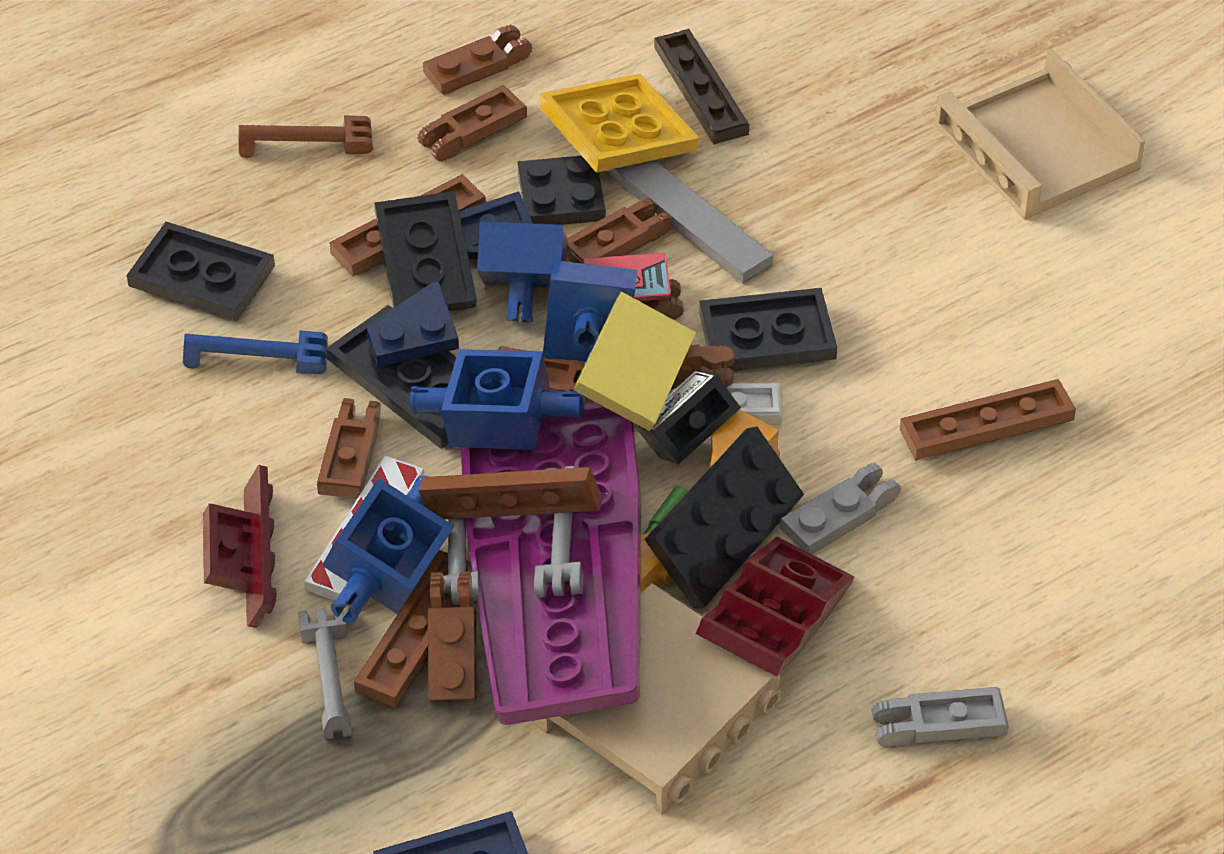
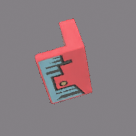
(651, 277)

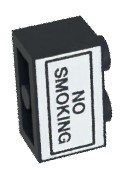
(690, 416)

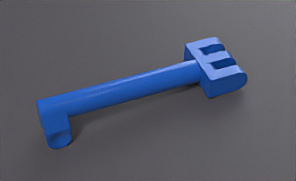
(308, 352)

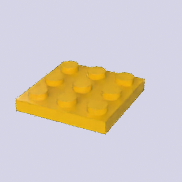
(618, 122)

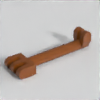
(355, 134)

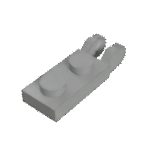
(839, 509)
(941, 716)

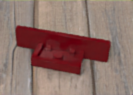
(239, 547)

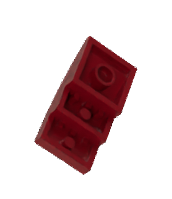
(775, 605)

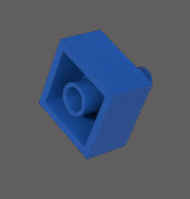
(520, 258)
(580, 306)

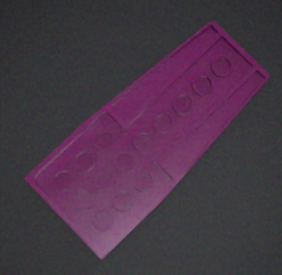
(568, 649)

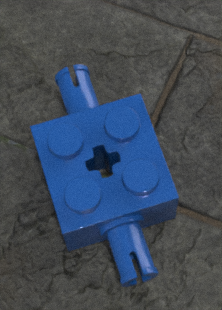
(496, 399)
(385, 549)

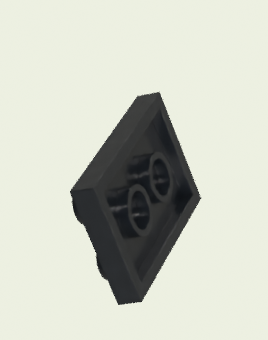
(425, 245)
(201, 270)
(770, 328)

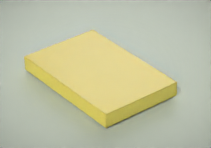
(635, 361)

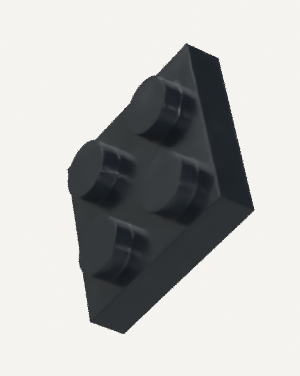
(561, 191)

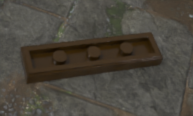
(701, 86)

